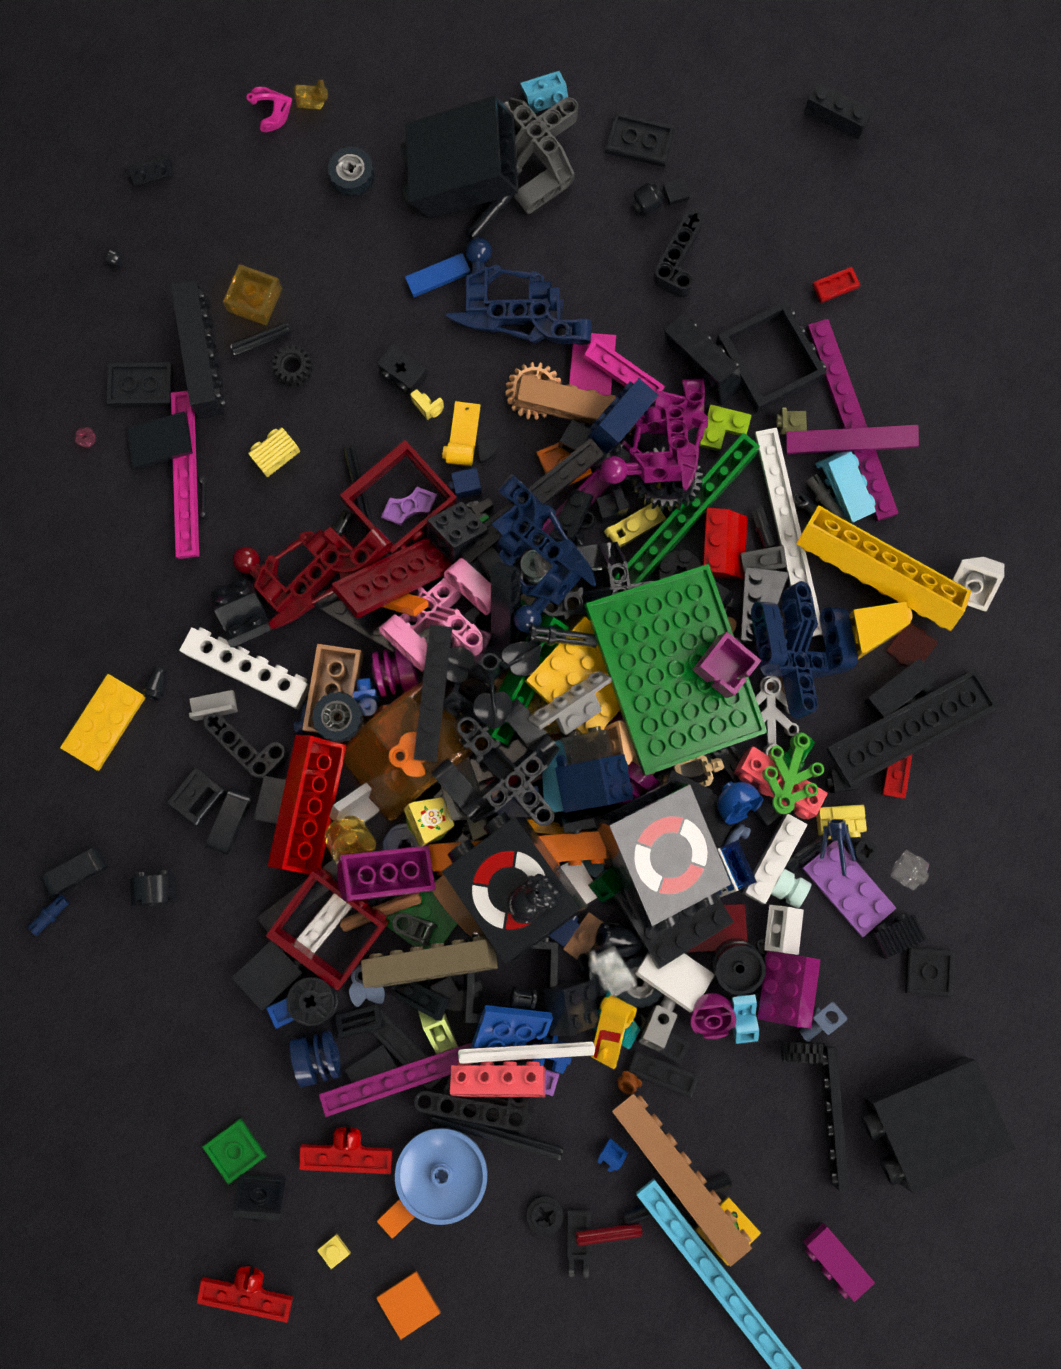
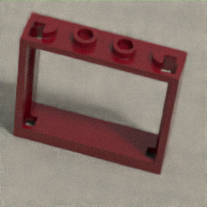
(380, 469)
(304, 954)

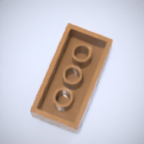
(333, 671)

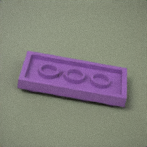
(852, 895)

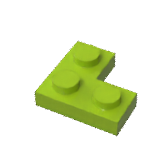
(721, 421)

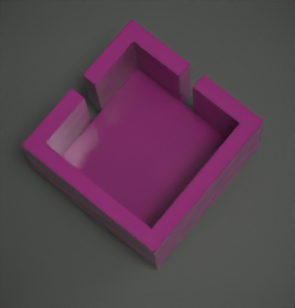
(724, 663)

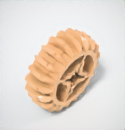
(537, 371)

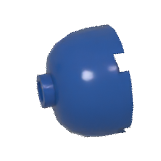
(737, 800)

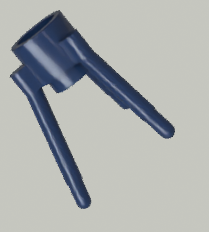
(838, 831)

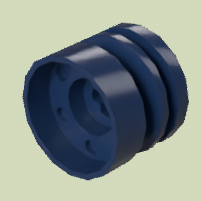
(320, 1057)

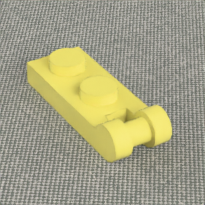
(636, 525)

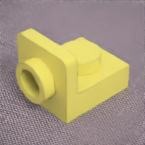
(424, 404)

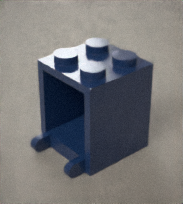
(593, 782)

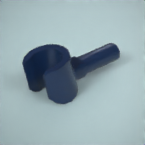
(298, 726)

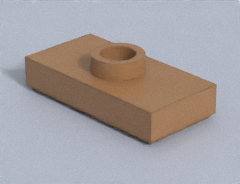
(584, 936)

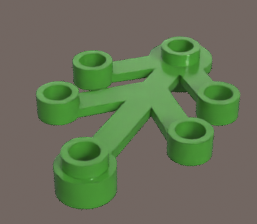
(790, 775)

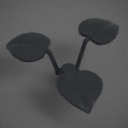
(494, 707)

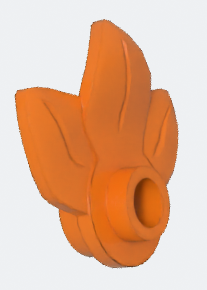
(408, 764)

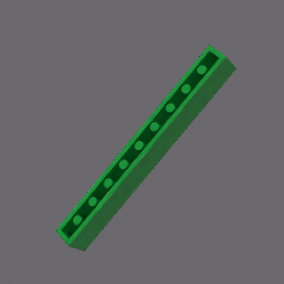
(682, 520)

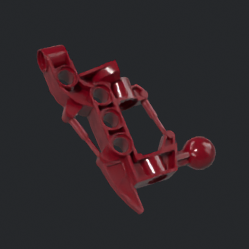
(323, 546)

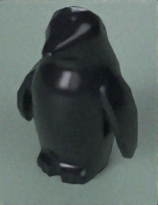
(620, 936)

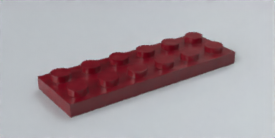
(391, 578)

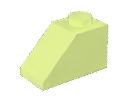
(438, 1033)

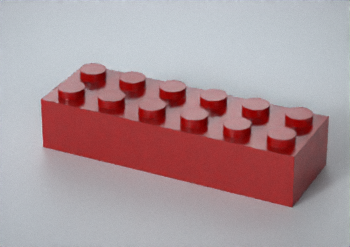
(307, 804)

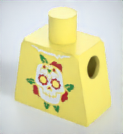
(428, 819)

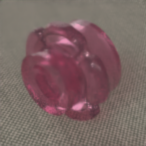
(89, 440)

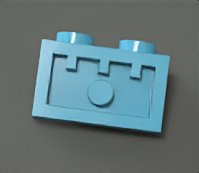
(544, 91)

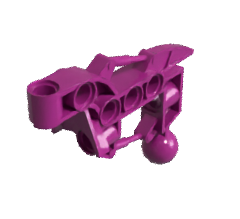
(673, 417)

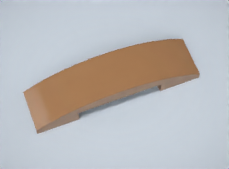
(455, 907)

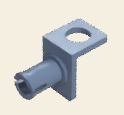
(822, 1023)

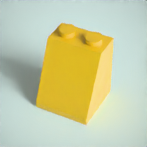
(877, 625)

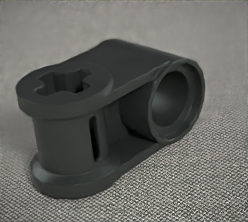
(415, 928)

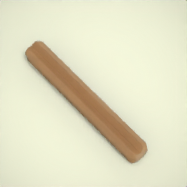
(388, 908)

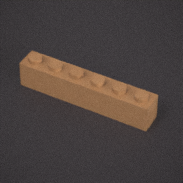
(561, 400)

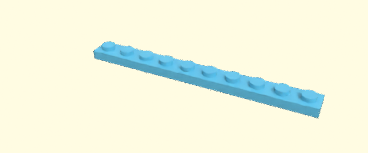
(716, 1277)

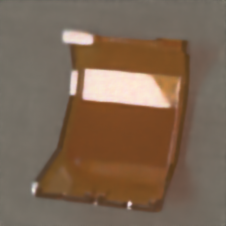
(369, 751)

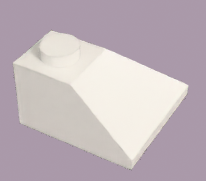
(982, 578)

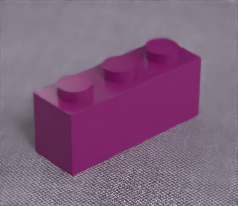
(837, 1263)

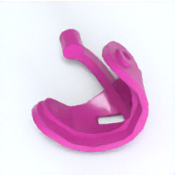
(281, 101)

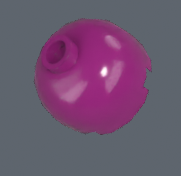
(713, 1016)

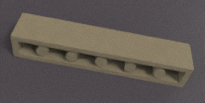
(428, 963)

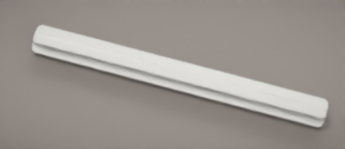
(526, 1052)

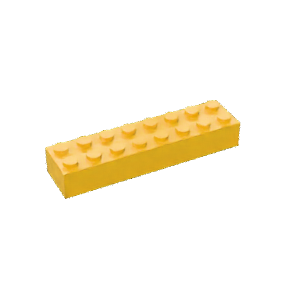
(884, 568)

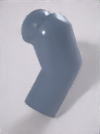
(735, 834)

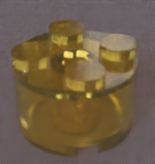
(349, 837)

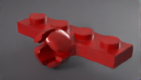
(346, 1155)
(245, 1296)

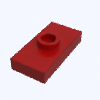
(836, 284)

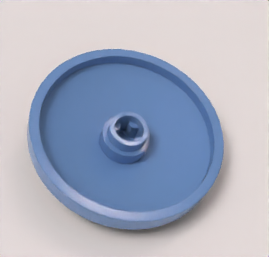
(441, 1176)

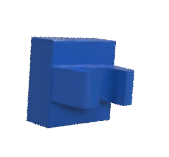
(613, 1155)

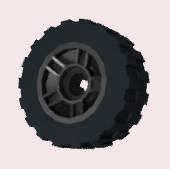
(337, 704)

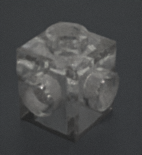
(910, 870)

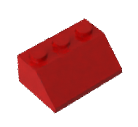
(723, 542)

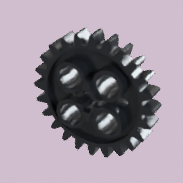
(660, 497)

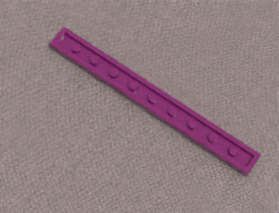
(851, 415)

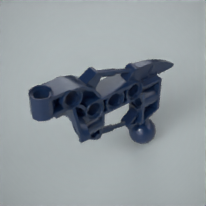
(541, 295)
(567, 565)

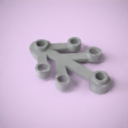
(772, 713)

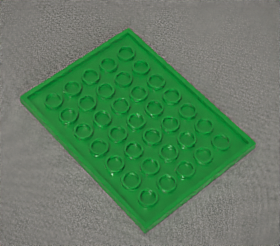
(649, 650)

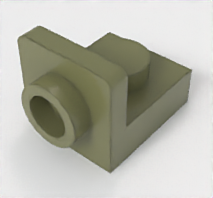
(791, 421)

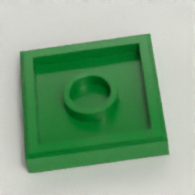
(234, 1151)

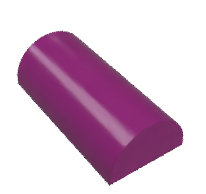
(385, 873)

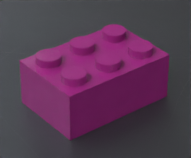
(789, 989)

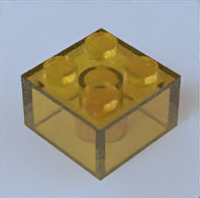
(252, 294)

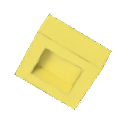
(334, 1251)

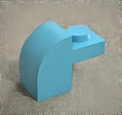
(746, 1020)

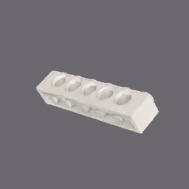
(194, 648)

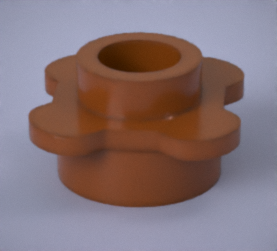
(628, 1082)

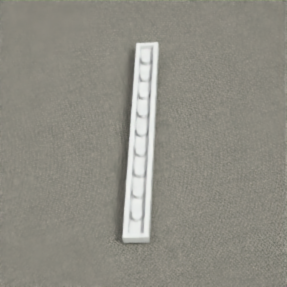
(784, 511)

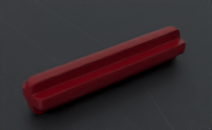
(608, 1234)

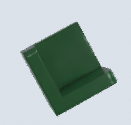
(606, 884)

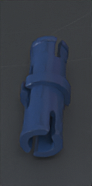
(48, 915)

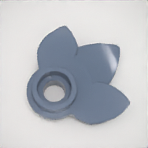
(359, 993)

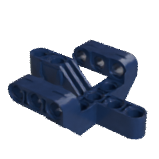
(789, 654)

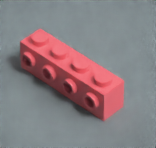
(750, 771)
(498, 1080)

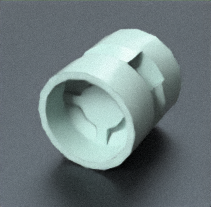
(528, 567)
(792, 889)

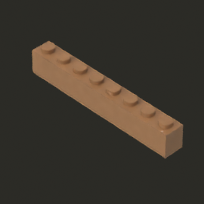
(682, 1180)

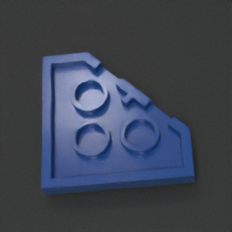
(510, 1027)

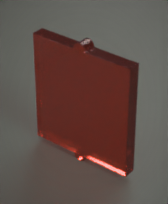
(911, 645)

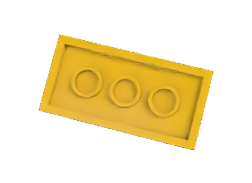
(103, 722)

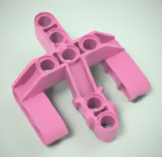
(457, 581)

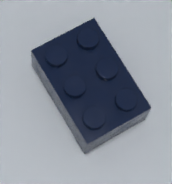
(621, 414)

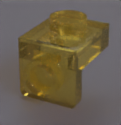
(311, 96)

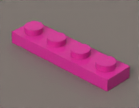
(617, 366)

